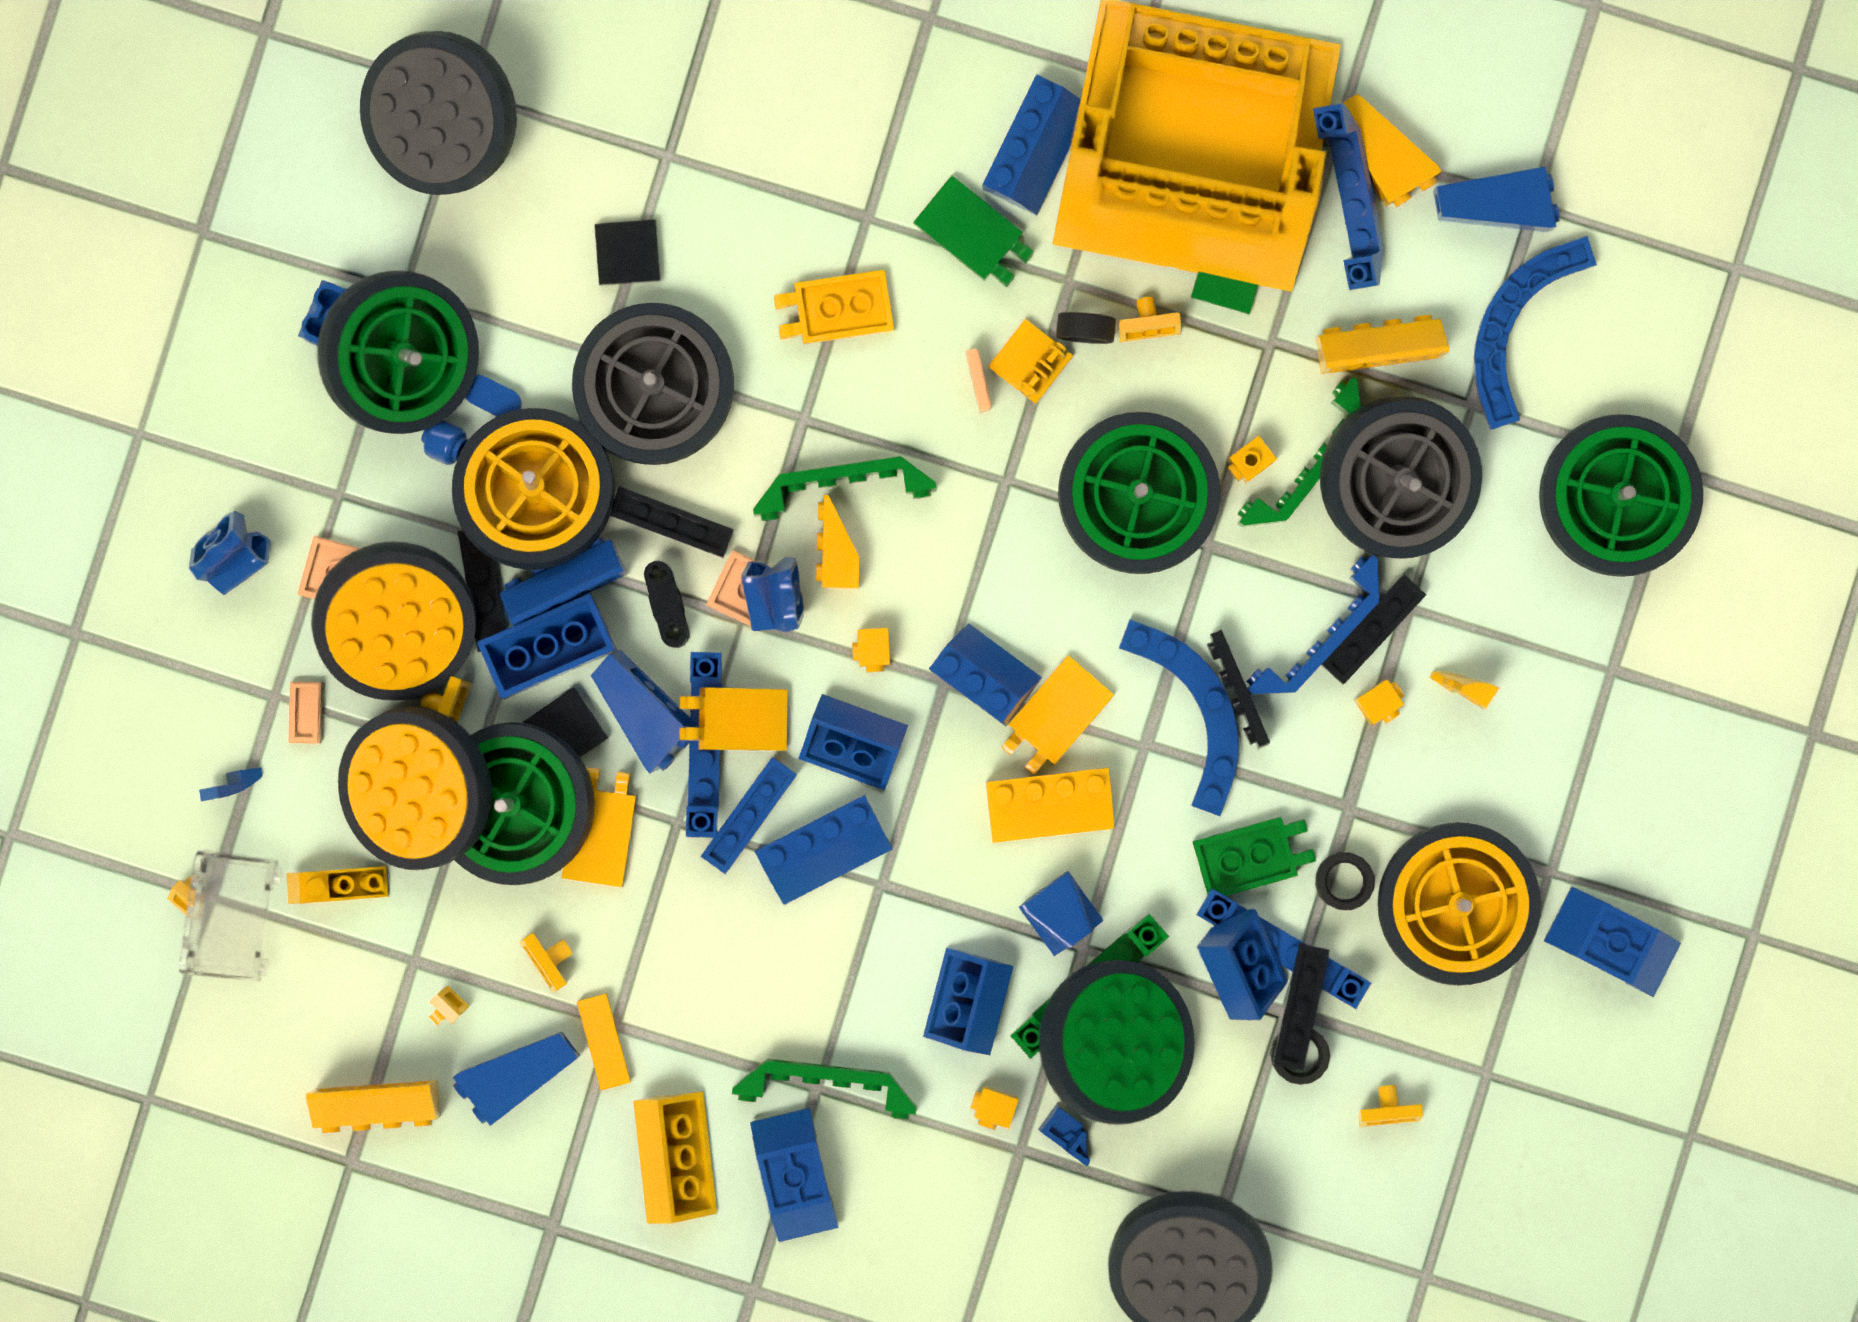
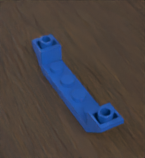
(1356, 194)
(1366, 578)
(703, 764)
(1337, 979)

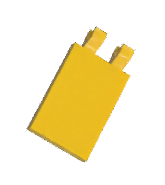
(838, 307)
(1058, 713)
(738, 719)
(607, 846)

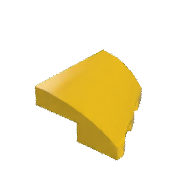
(1473, 690)

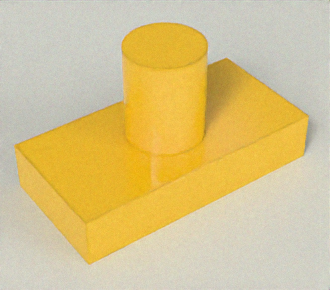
(1149, 323)
(452, 701)
(546, 960)
(1389, 1110)

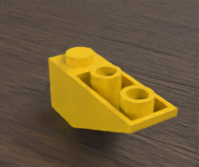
(839, 559)
(337, 885)

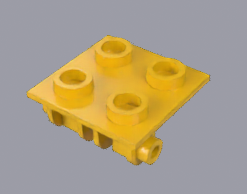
(1030, 361)

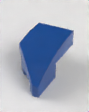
(236, 781)
(1067, 1133)

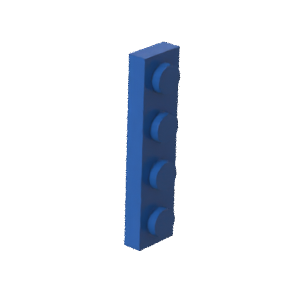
(748, 815)

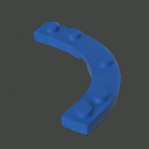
(1500, 317)
(1211, 700)

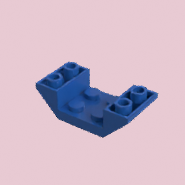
(1612, 941)
(793, 1175)

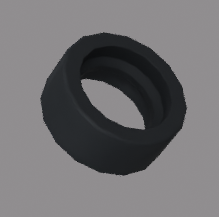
(1085, 328)
(1345, 904)
(1313, 1074)

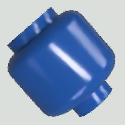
(444, 442)

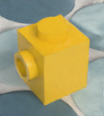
(1250, 460)
(872, 649)
(1381, 702)
(994, 1108)

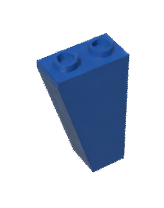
(1502, 200)
(642, 710)
(512, 1077)

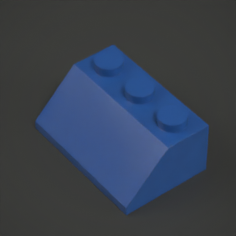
(985, 674)
(853, 741)
(1243, 966)
(968, 1001)

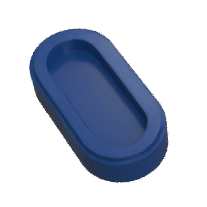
(492, 396)

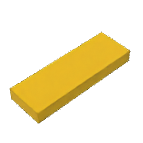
(603, 1041)

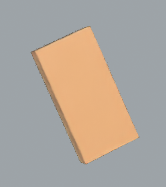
(978, 380)
(305, 712)

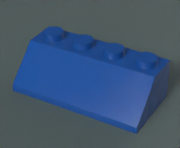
(1034, 146)
(562, 583)
(546, 646)
(823, 850)

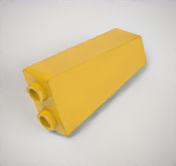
(1392, 159)

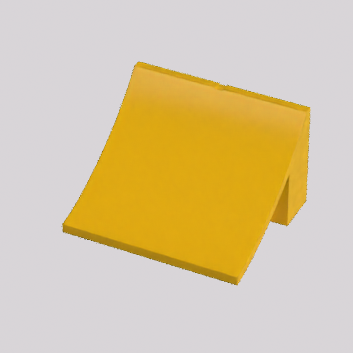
(1197, 145)

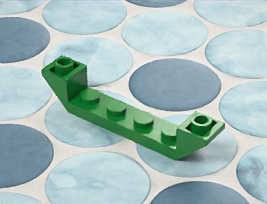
(773, 503)
(1258, 512)
(1130, 946)
(754, 1083)

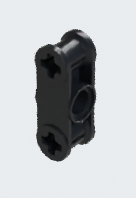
(666, 604)

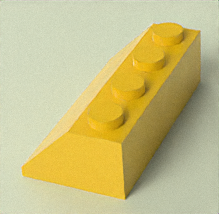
(1381, 345)
(1050, 805)
(374, 1105)
(675, 1157)

